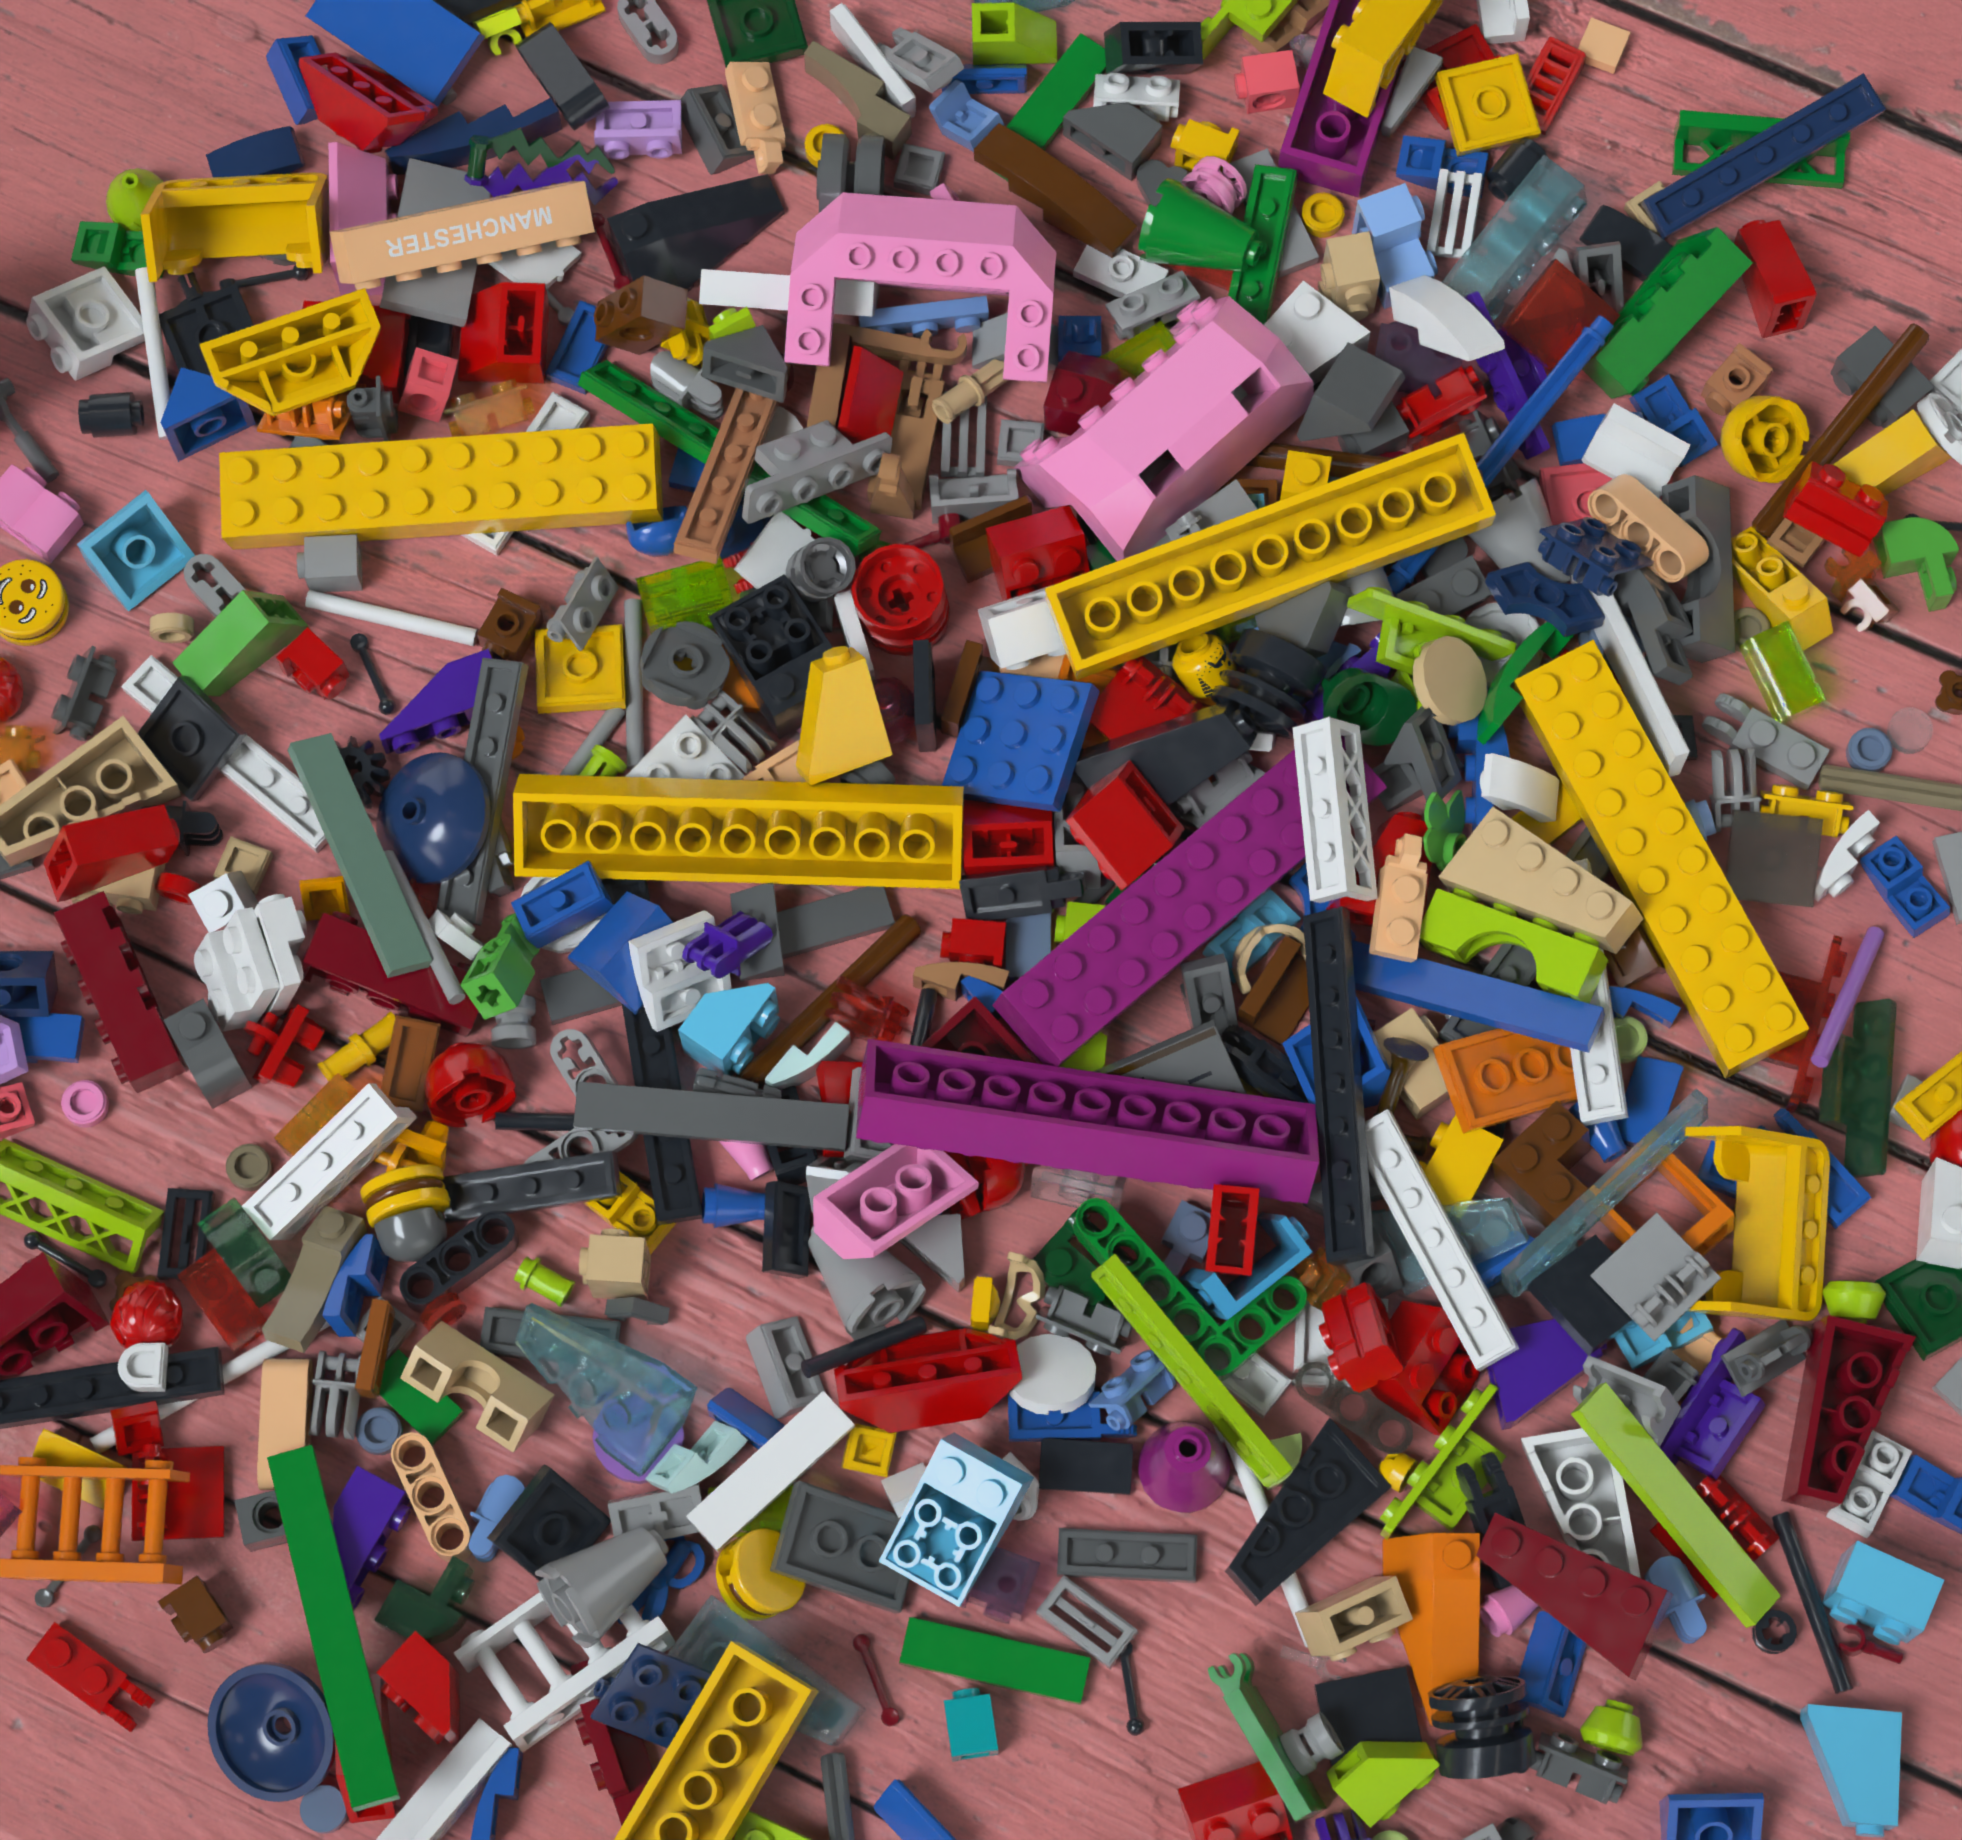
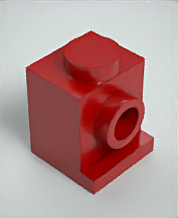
(314, 665)
(975, 942)

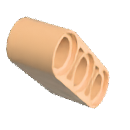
(1642, 518)
(283, 1411)
(421, 1478)

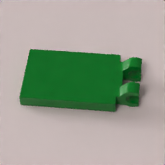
(1264, 1737)

